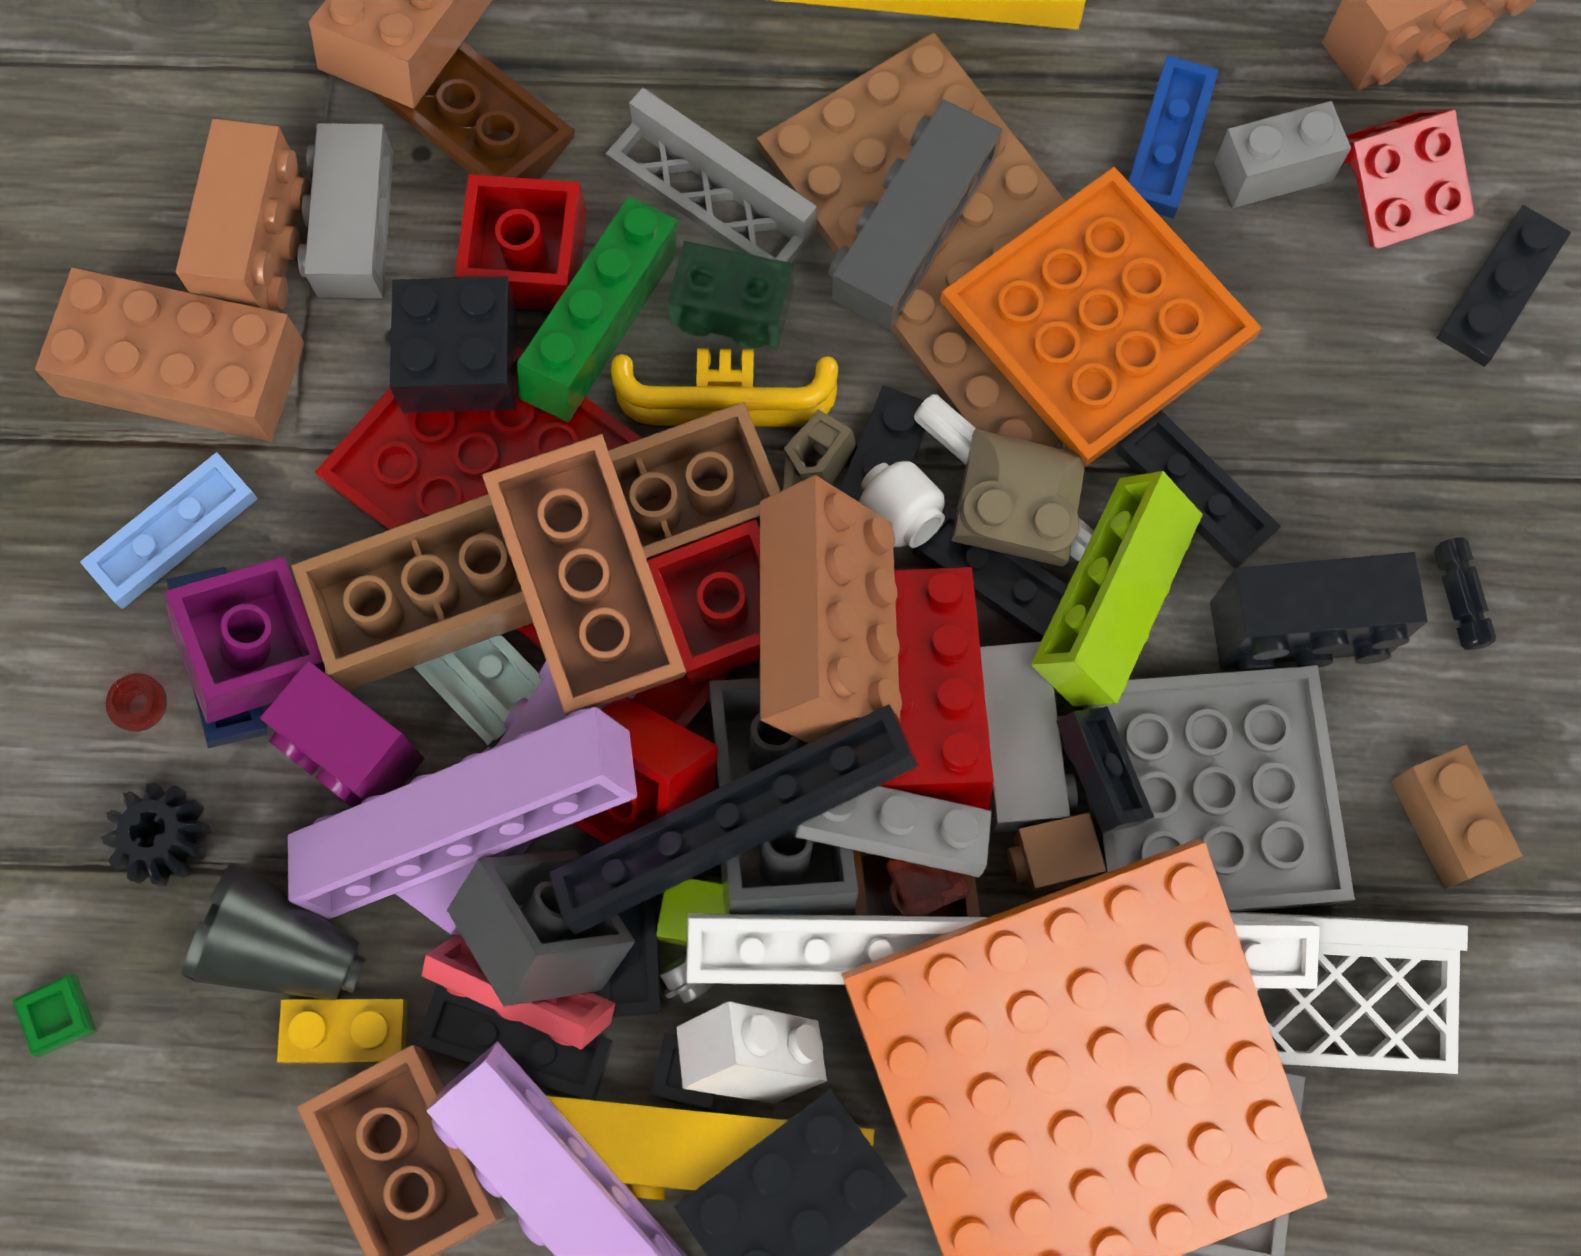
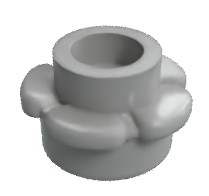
(675, 979)

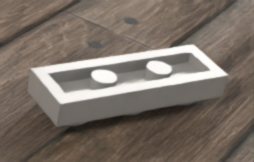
(907, 830)

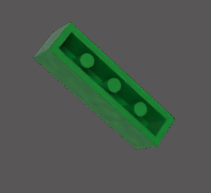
(597, 309)

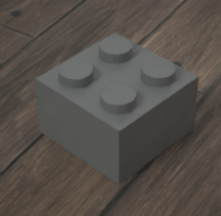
(519, 935)

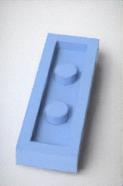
(168, 530)

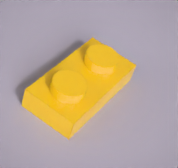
(341, 1030)

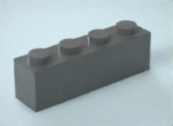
(914, 214)

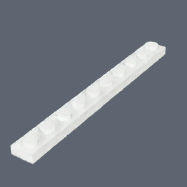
(824, 946)

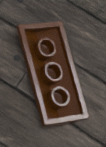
(486, 120)

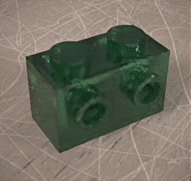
(730, 295)

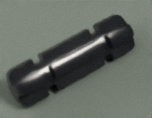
(1465, 593)

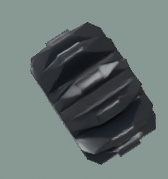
(143, 820)

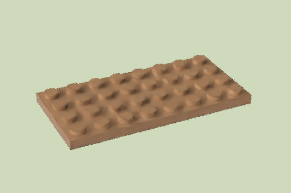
(839, 162)

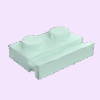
(482, 684)

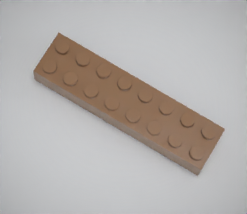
(451, 573)

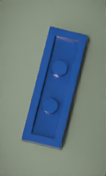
(1172, 133)

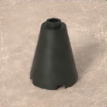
(268, 943)

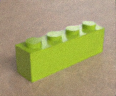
(1117, 590)

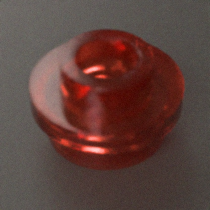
(124, 691)

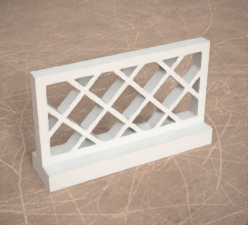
(1378, 940)

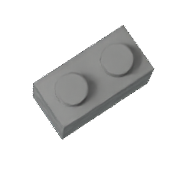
(1282, 154)

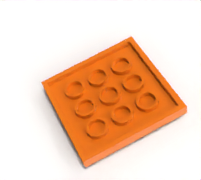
(1099, 315)

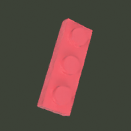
(566, 1019)

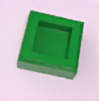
(54, 1015)

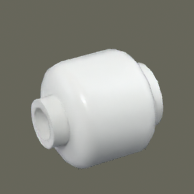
(905, 499)

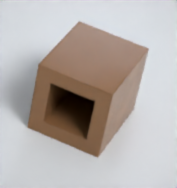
(1055, 854)

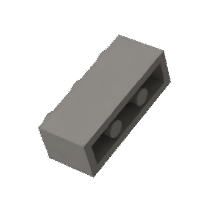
(347, 211)
(1024, 741)

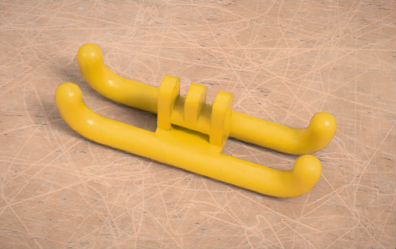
(722, 389)

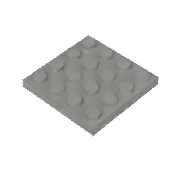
(1244, 771)

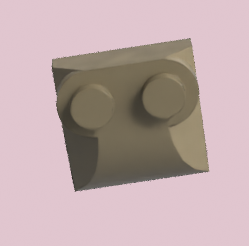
(1019, 498)

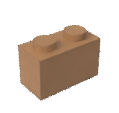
(1456, 817)

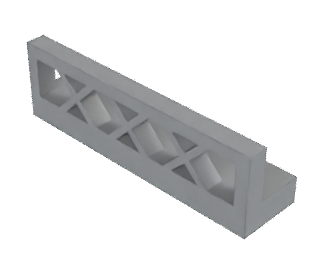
(720, 166)

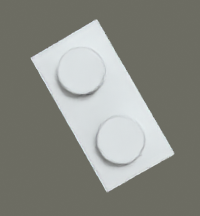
(750, 1053)

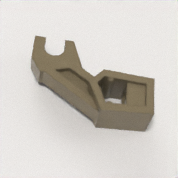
(825, 438)

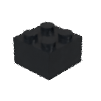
(454, 344)

